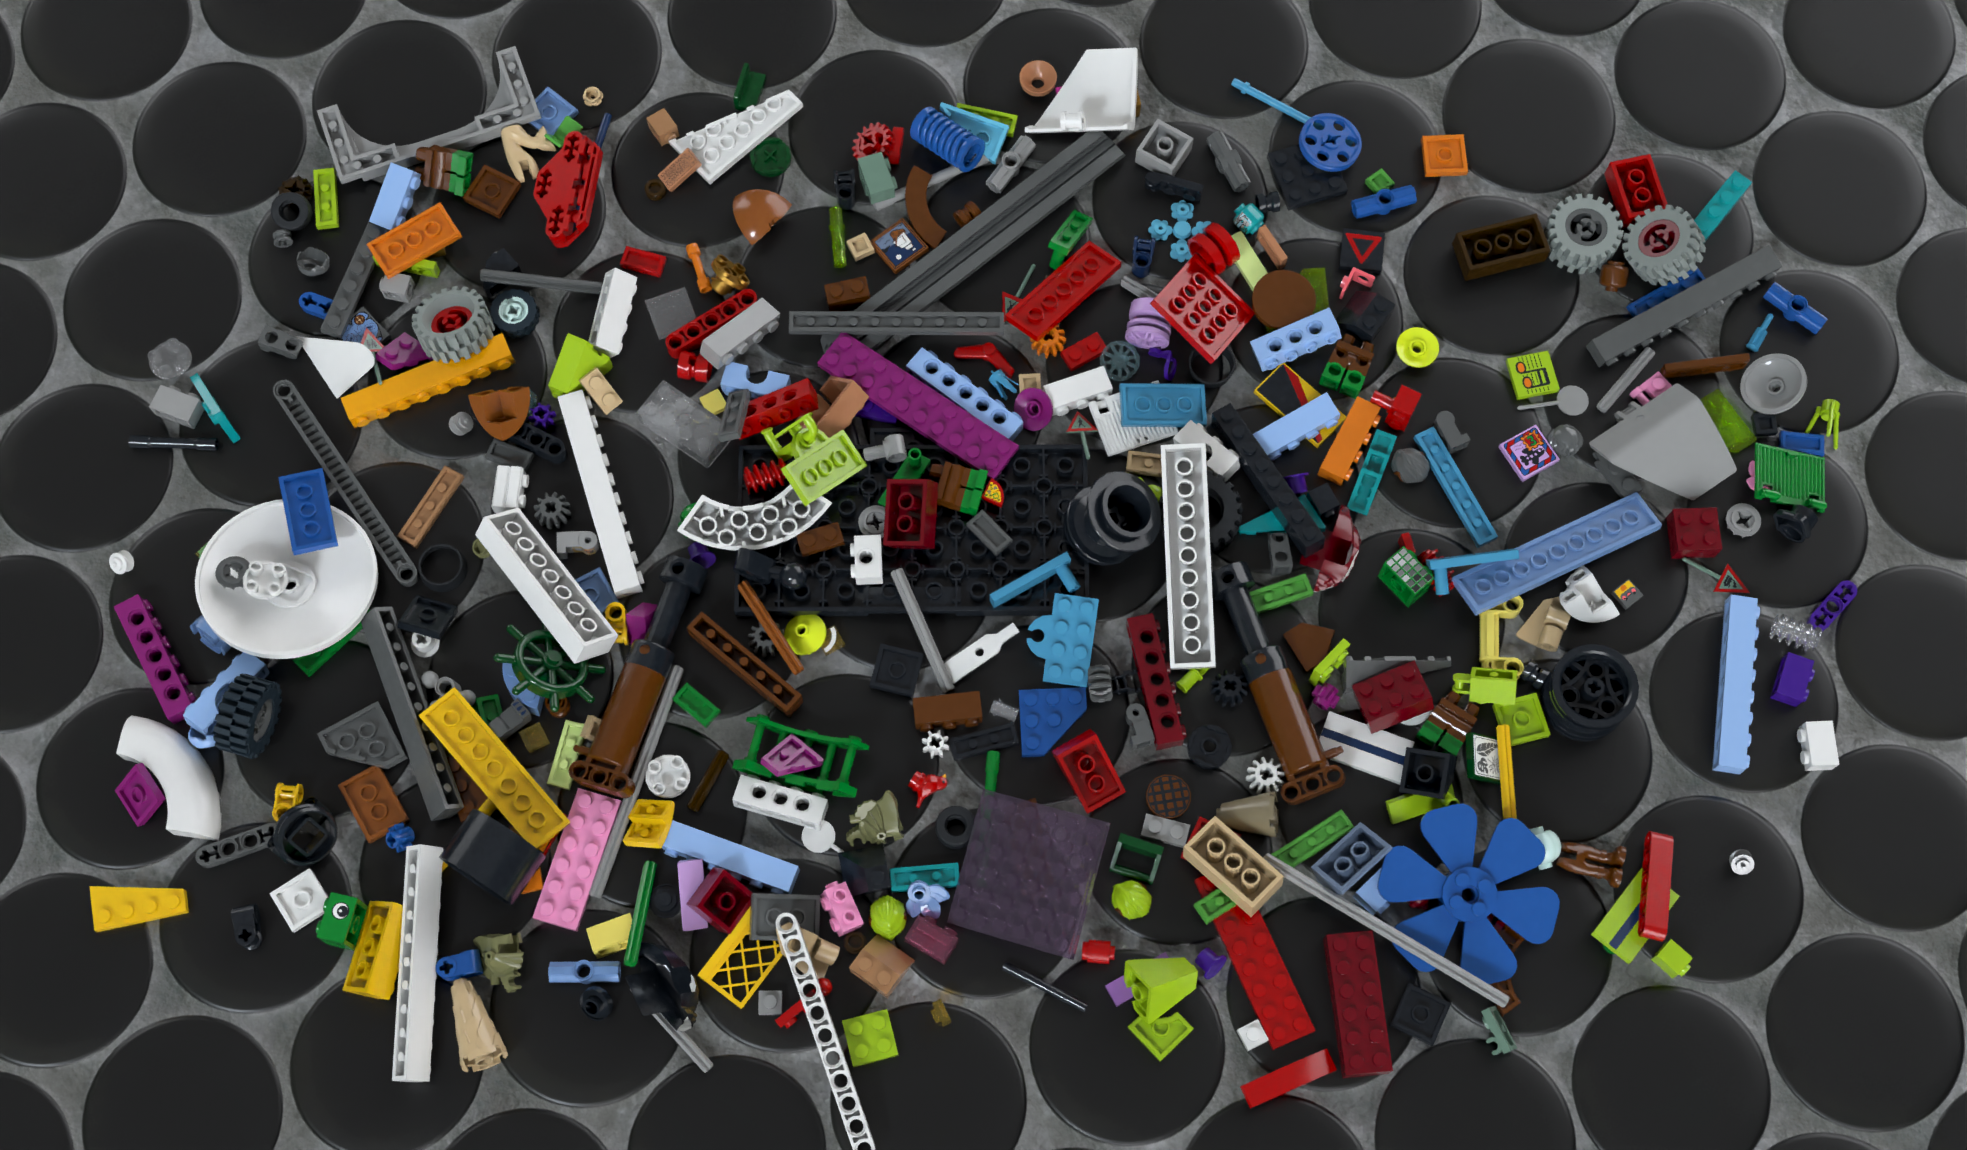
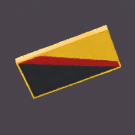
(1286, 392)

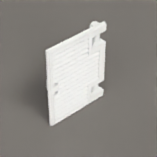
(1118, 438)

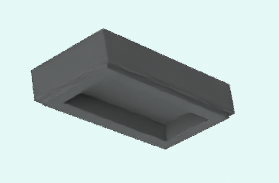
(509, 455)
(989, 532)

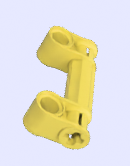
(1490, 636)

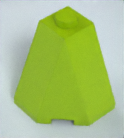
(573, 363)
(1159, 984)

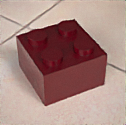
(1694, 533)
(721, 900)

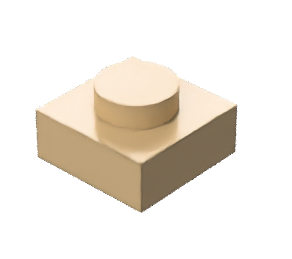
(860, 246)
(1029, 381)
(590, 727)

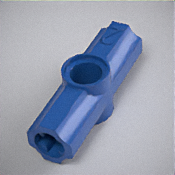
(1371, 204)
(1804, 315)

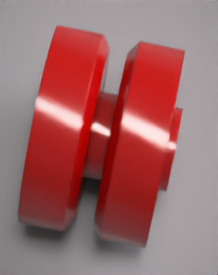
(1215, 247)

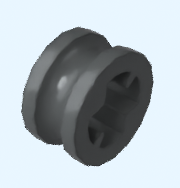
(282, 238)

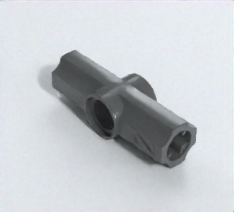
(1228, 161)

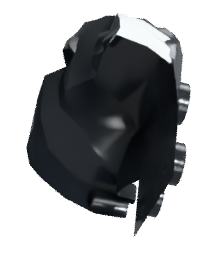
(665, 986)

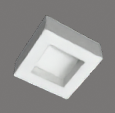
(1252, 1035)

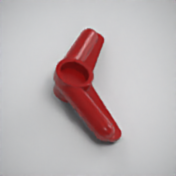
(988, 353)

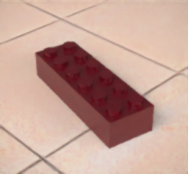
(1357, 1004)

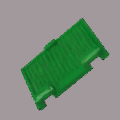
(1790, 477)

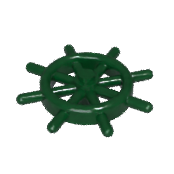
(548, 664)

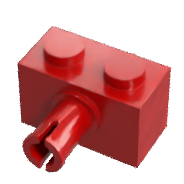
(1398, 408)

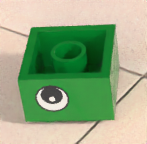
(341, 921)

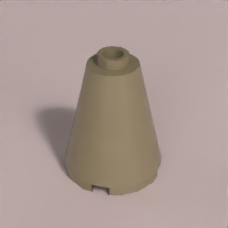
(1252, 814)

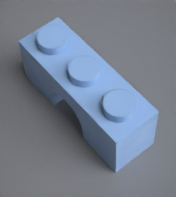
(737, 375)

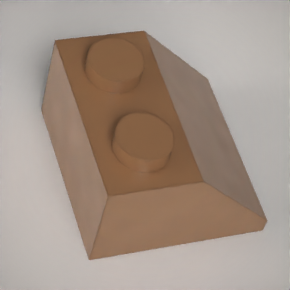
(881, 965)

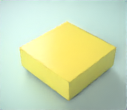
(713, 402)

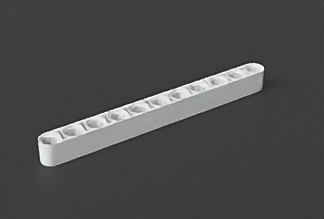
(817, 1025)

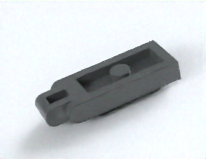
(1620, 480)

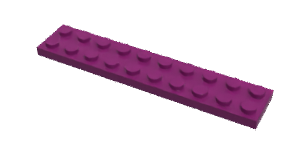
(919, 406)

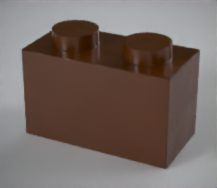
(847, 294)

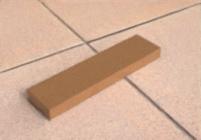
(430, 507)

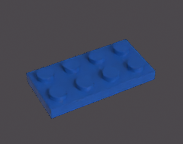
(308, 511)

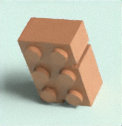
(846, 401)

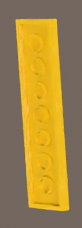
(494, 769)

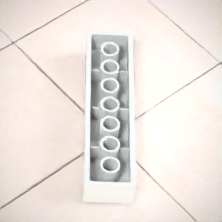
(546, 585)

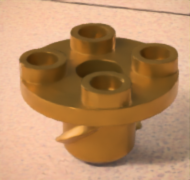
(728, 276)

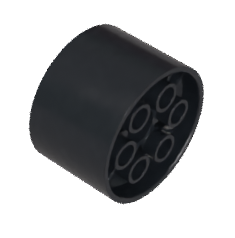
(492, 856)

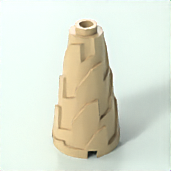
(475, 1031)

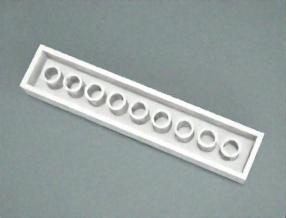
(1188, 556)

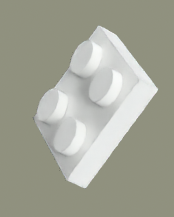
(300, 900)

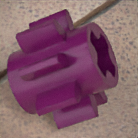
(1325, 696)

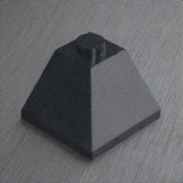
(865, 870)

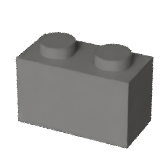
(177, 406)

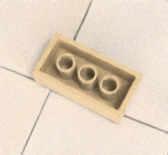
(1233, 866)

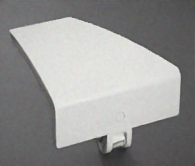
(1095, 95)

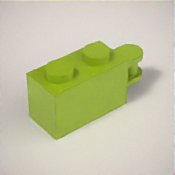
(1488, 685)

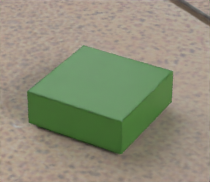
(1379, 181)

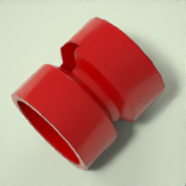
(693, 366)

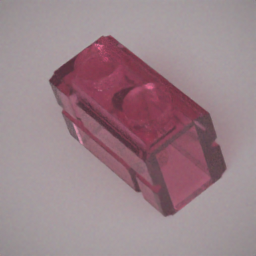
(932, 939)

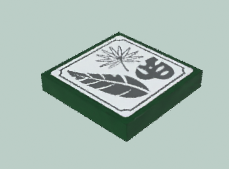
(1482, 758)

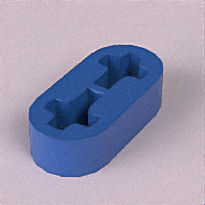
(320, 301)

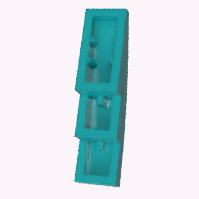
(1371, 472)

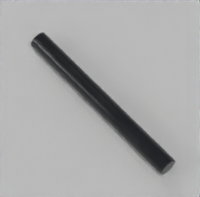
(1044, 986)

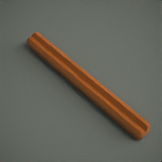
(770, 627)

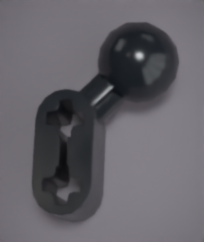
(763, 569)

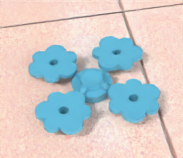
(1181, 229)

